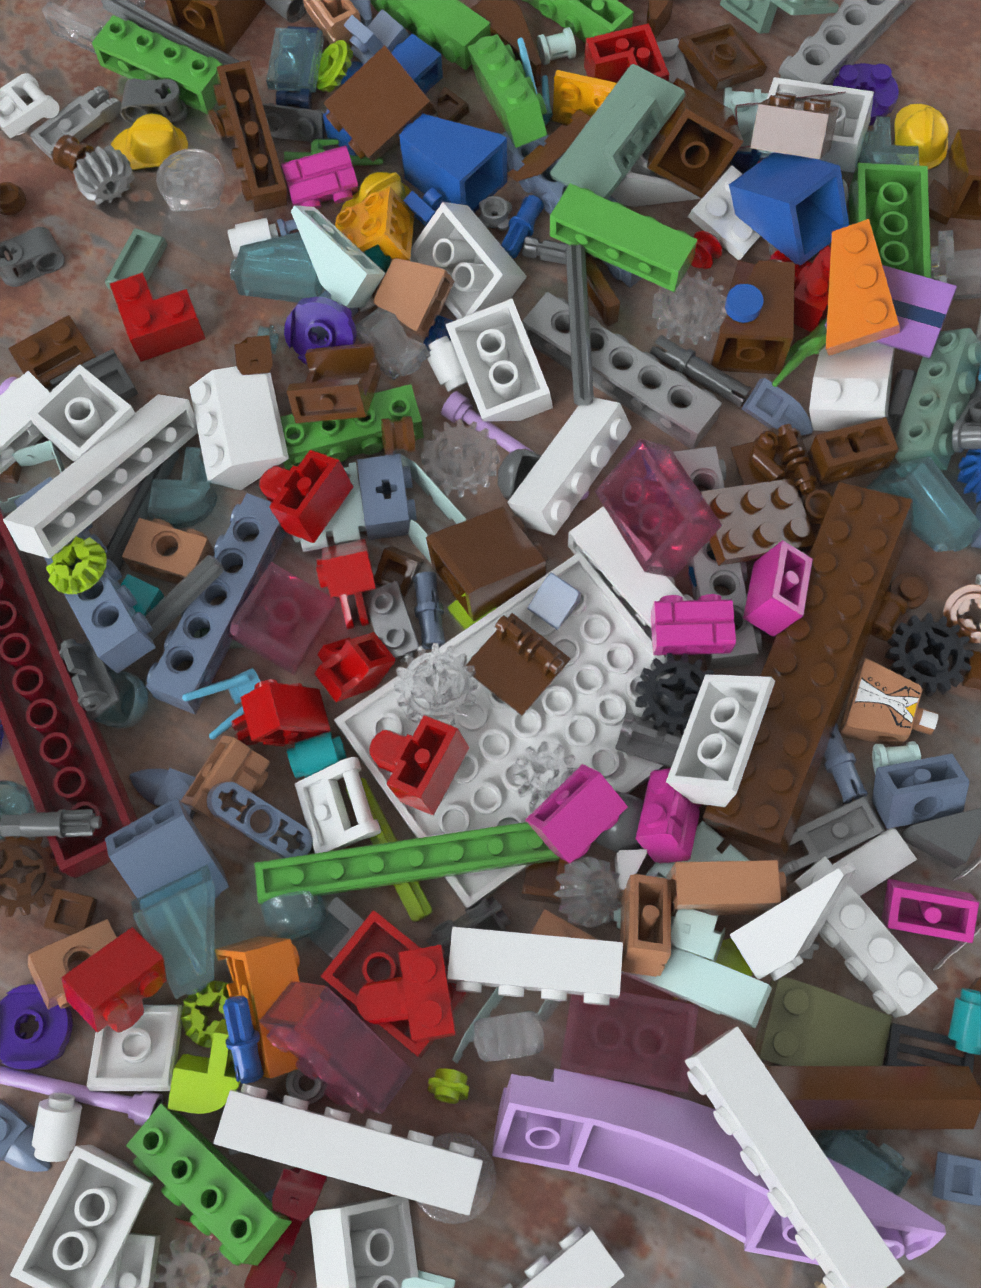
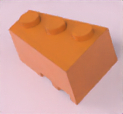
(858, 291)
(261, 972)

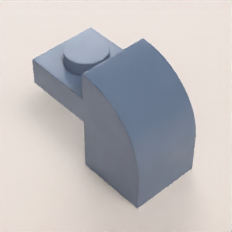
(370, 39)

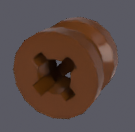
(68, 151)
(398, 435)

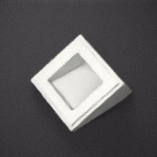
(628, 863)

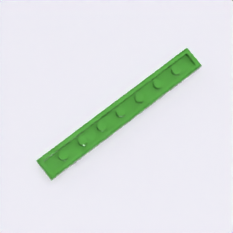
(402, 861)

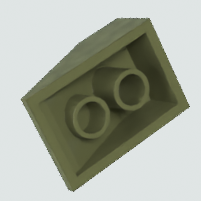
(818, 1028)

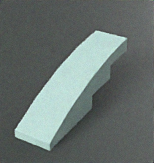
(710, 986)

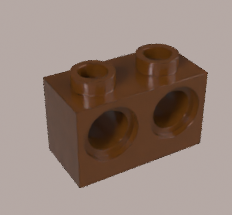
(853, 451)

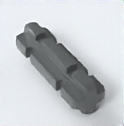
(548, 250)

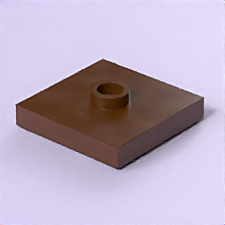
(722, 56)

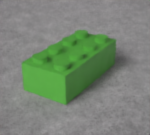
(898, 212)

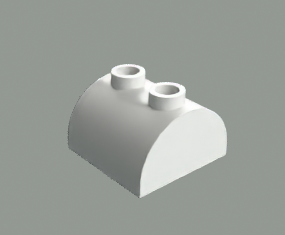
(80, 413)

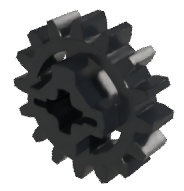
(929, 638)
(662, 693)

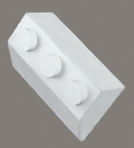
(471, 256)
(500, 364)
(238, 426)
(719, 737)
(83, 1222)
(364, 1244)

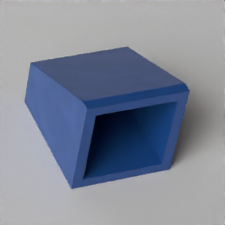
(454, 160)
(792, 203)

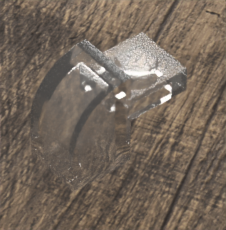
(956, 267)
(394, 349)

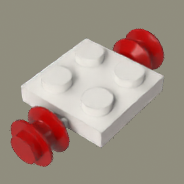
(720, 224)

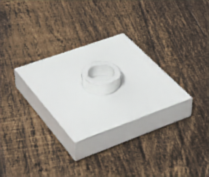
(139, 1056)

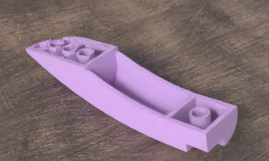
(677, 1156)

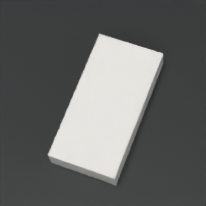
(877, 860)

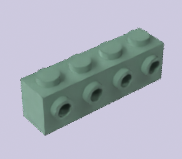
(939, 398)

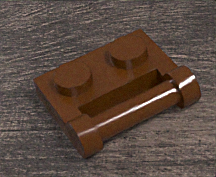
(50, 348)

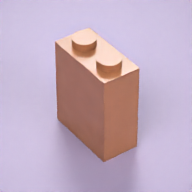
(726, 887)

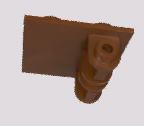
(789, 455)
(517, 663)

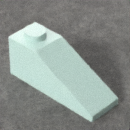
(337, 261)

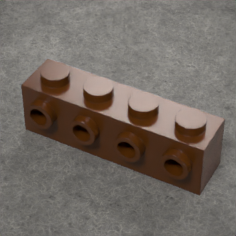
(252, 136)

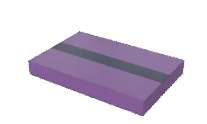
(920, 310)

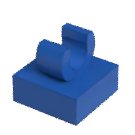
(425, 207)

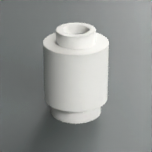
(251, 232)
(446, 364)
(56, 1127)

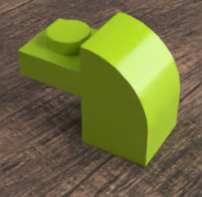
(202, 1082)

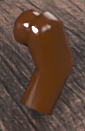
(764, 454)

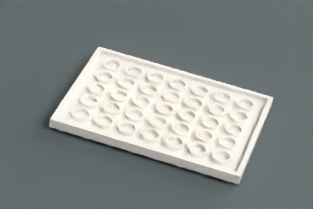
(578, 710)

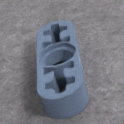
(229, 815)

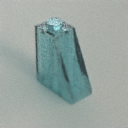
(276, 270)
(938, 510)
(181, 927)

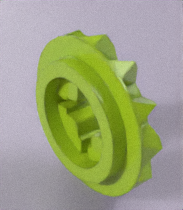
(334, 65)
(85, 573)
(195, 1021)

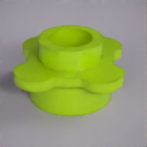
(449, 1086)

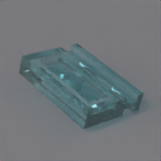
(294, 59)

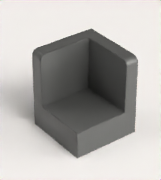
(337, 929)

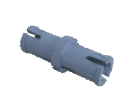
(429, 609)
(842, 767)

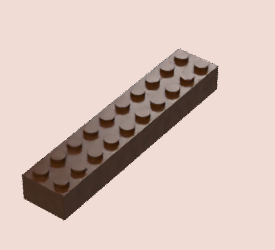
(816, 665)

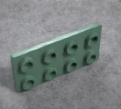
(760, 13)
(618, 132)

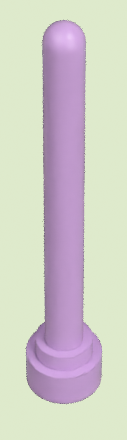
(458, 407)
(137, 1107)

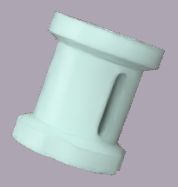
(556, 46)
(888, 756)

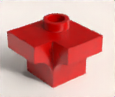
(353, 665)

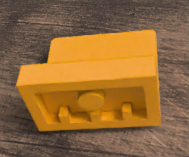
(576, 93)
(381, 221)

